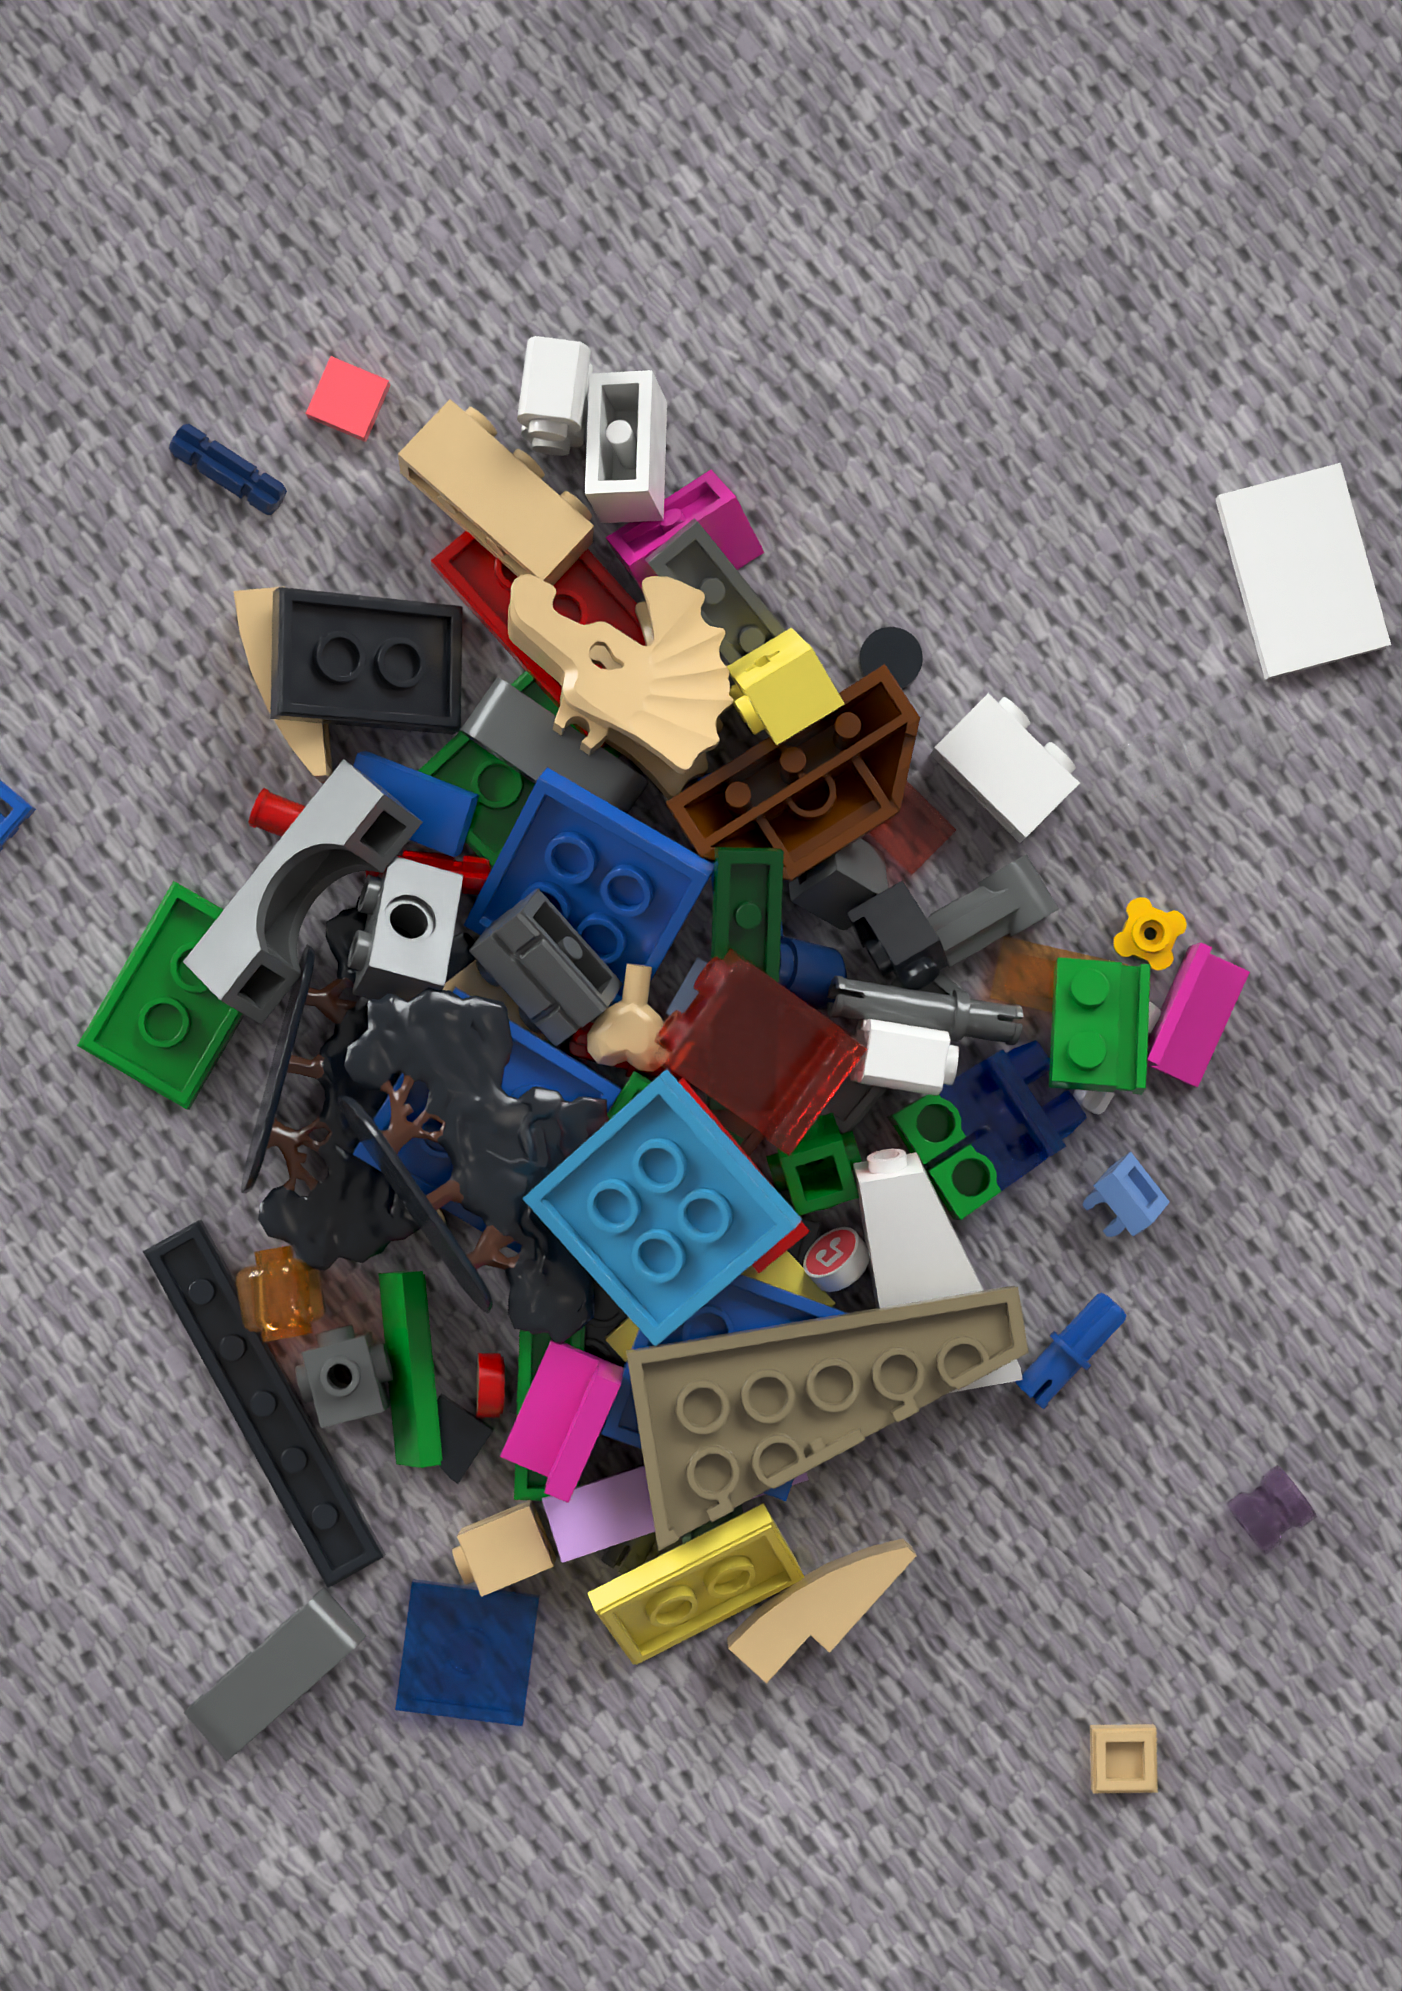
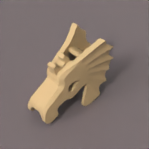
(647, 701)

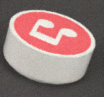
(836, 1259)

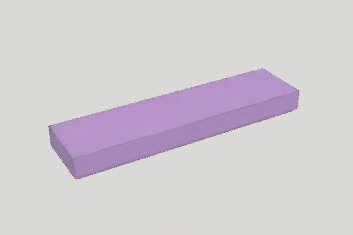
(604, 1513)

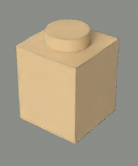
(503, 1549)

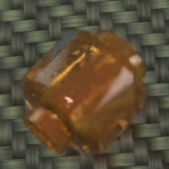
(280, 1295)

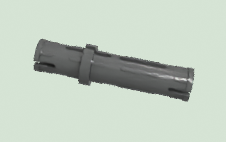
(924, 1009)

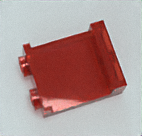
(758, 1049)

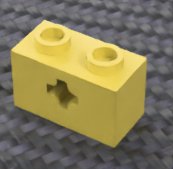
(782, 687)

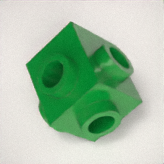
(818, 1168)

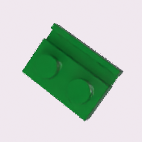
(1099, 1026)

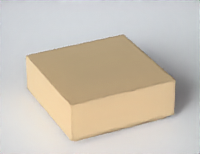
(1123, 1758)

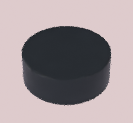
(896, 650)

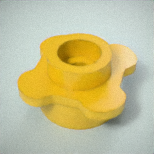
(1132, 939)

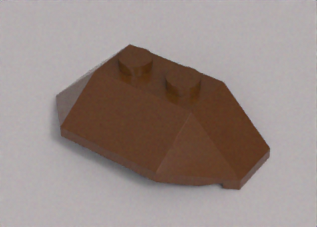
(813, 787)

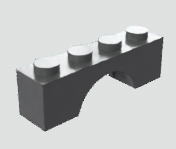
(252, 945)

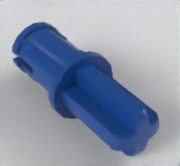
(1071, 1349)

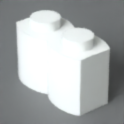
(554, 394)
(905, 1057)

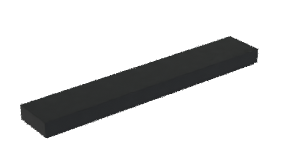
(264, 1405)

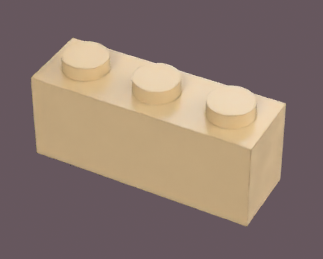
(496, 494)

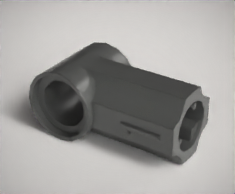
(1000, 906)

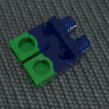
(1004, 1115)

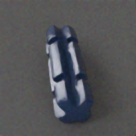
(227, 469)

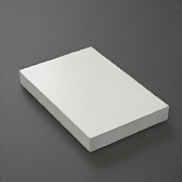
(1302, 571)

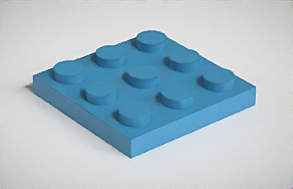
(662, 1208)

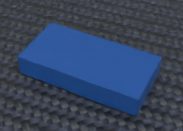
(438, 804)

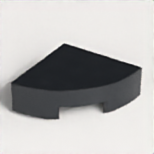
(461, 1437)

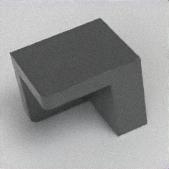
(841, 883)

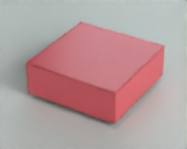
(348, 399)

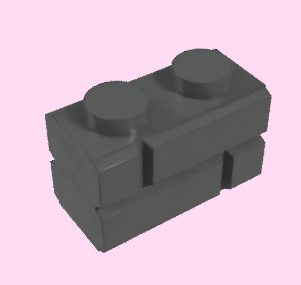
(545, 968)

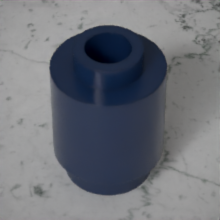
(809, 970)

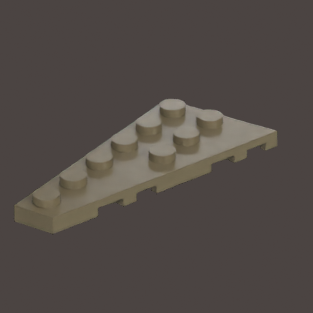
(774, 1401)

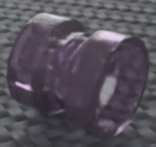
(1271, 1509)

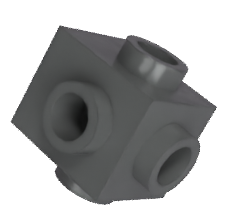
(340, 1400)

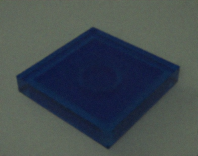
(467, 1653)

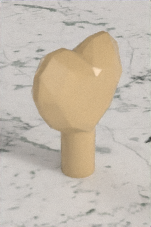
(629, 1026)

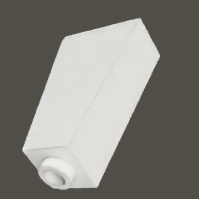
(913, 1241)

